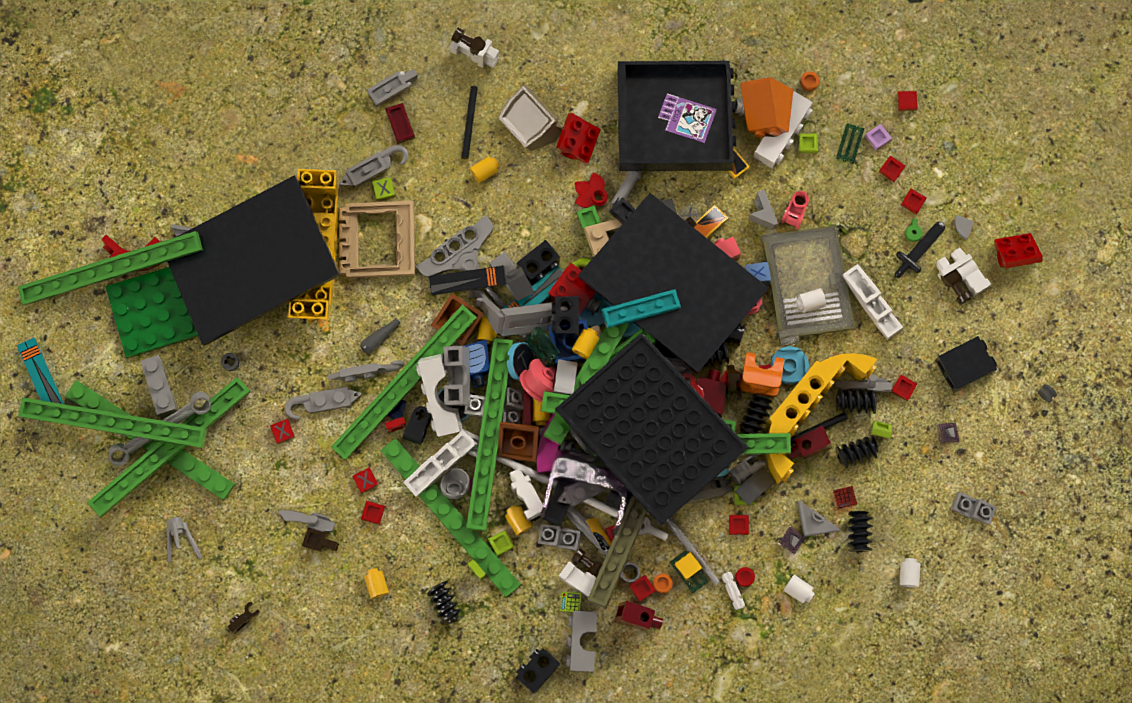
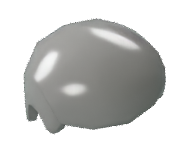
(455, 483)

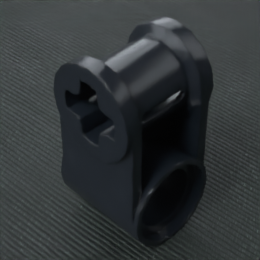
(416, 429)

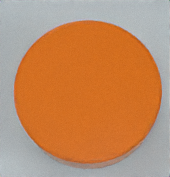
(809, 81)
(662, 583)

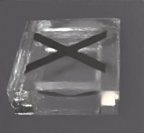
(689, 211)

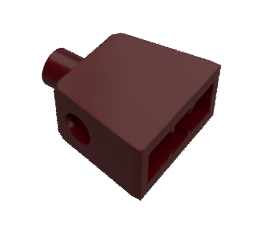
(713, 391)
(818, 440)
(629, 615)

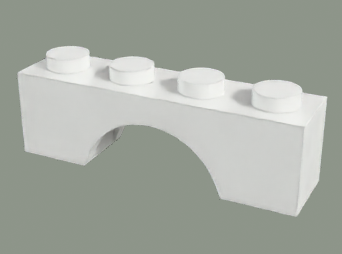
(771, 148)
(445, 419)

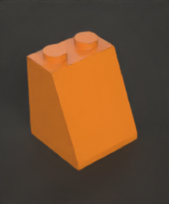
(767, 106)

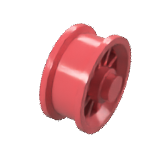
(538, 379)

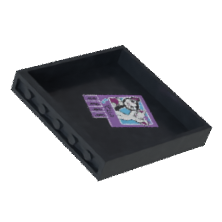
(676, 116)

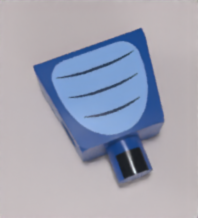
(478, 362)

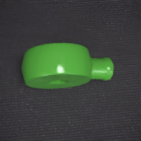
(913, 228)

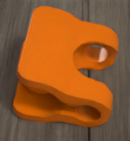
(759, 380)

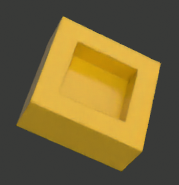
(688, 566)

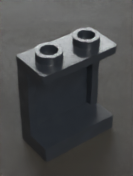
(966, 364)

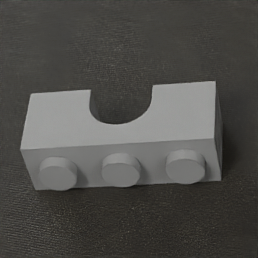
(458, 364)
(159, 387)
(581, 624)

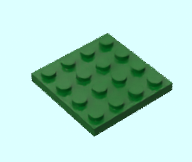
(150, 313)

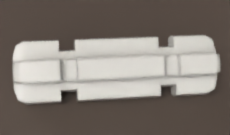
(733, 590)

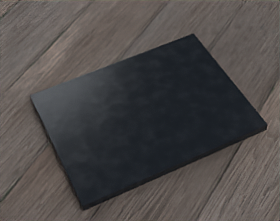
(664, 253)
(253, 261)
(651, 429)

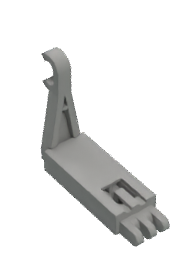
(516, 319)

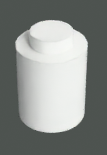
(811, 300)
(910, 573)
(799, 589)

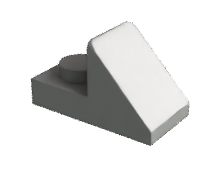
(766, 215)

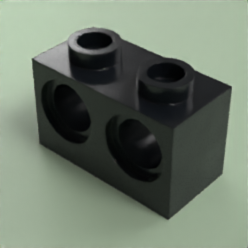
(535, 259)
(570, 317)
(542, 674)

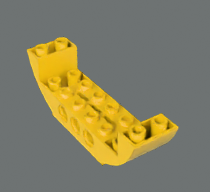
(322, 195)
(820, 376)

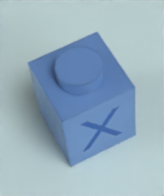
(760, 271)

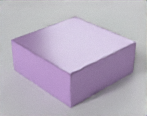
(878, 137)

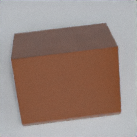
(450, 307)
(518, 441)

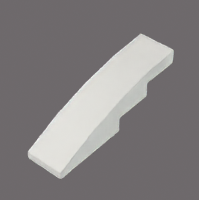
(872, 302)
(440, 463)

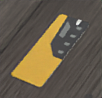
(599, 533)

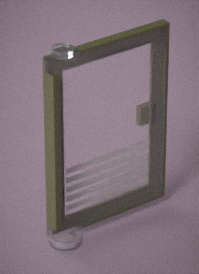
(804, 263)

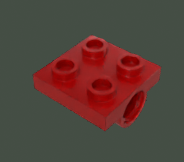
(577, 138)
(1017, 251)
(570, 285)

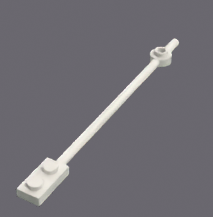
(591, 501)

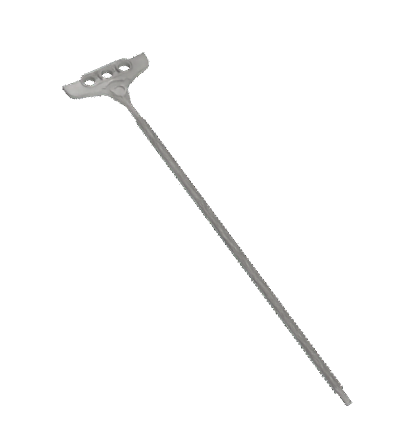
(465, 260)

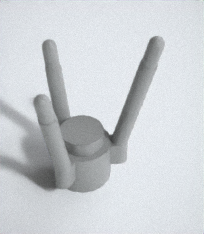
(175, 528)

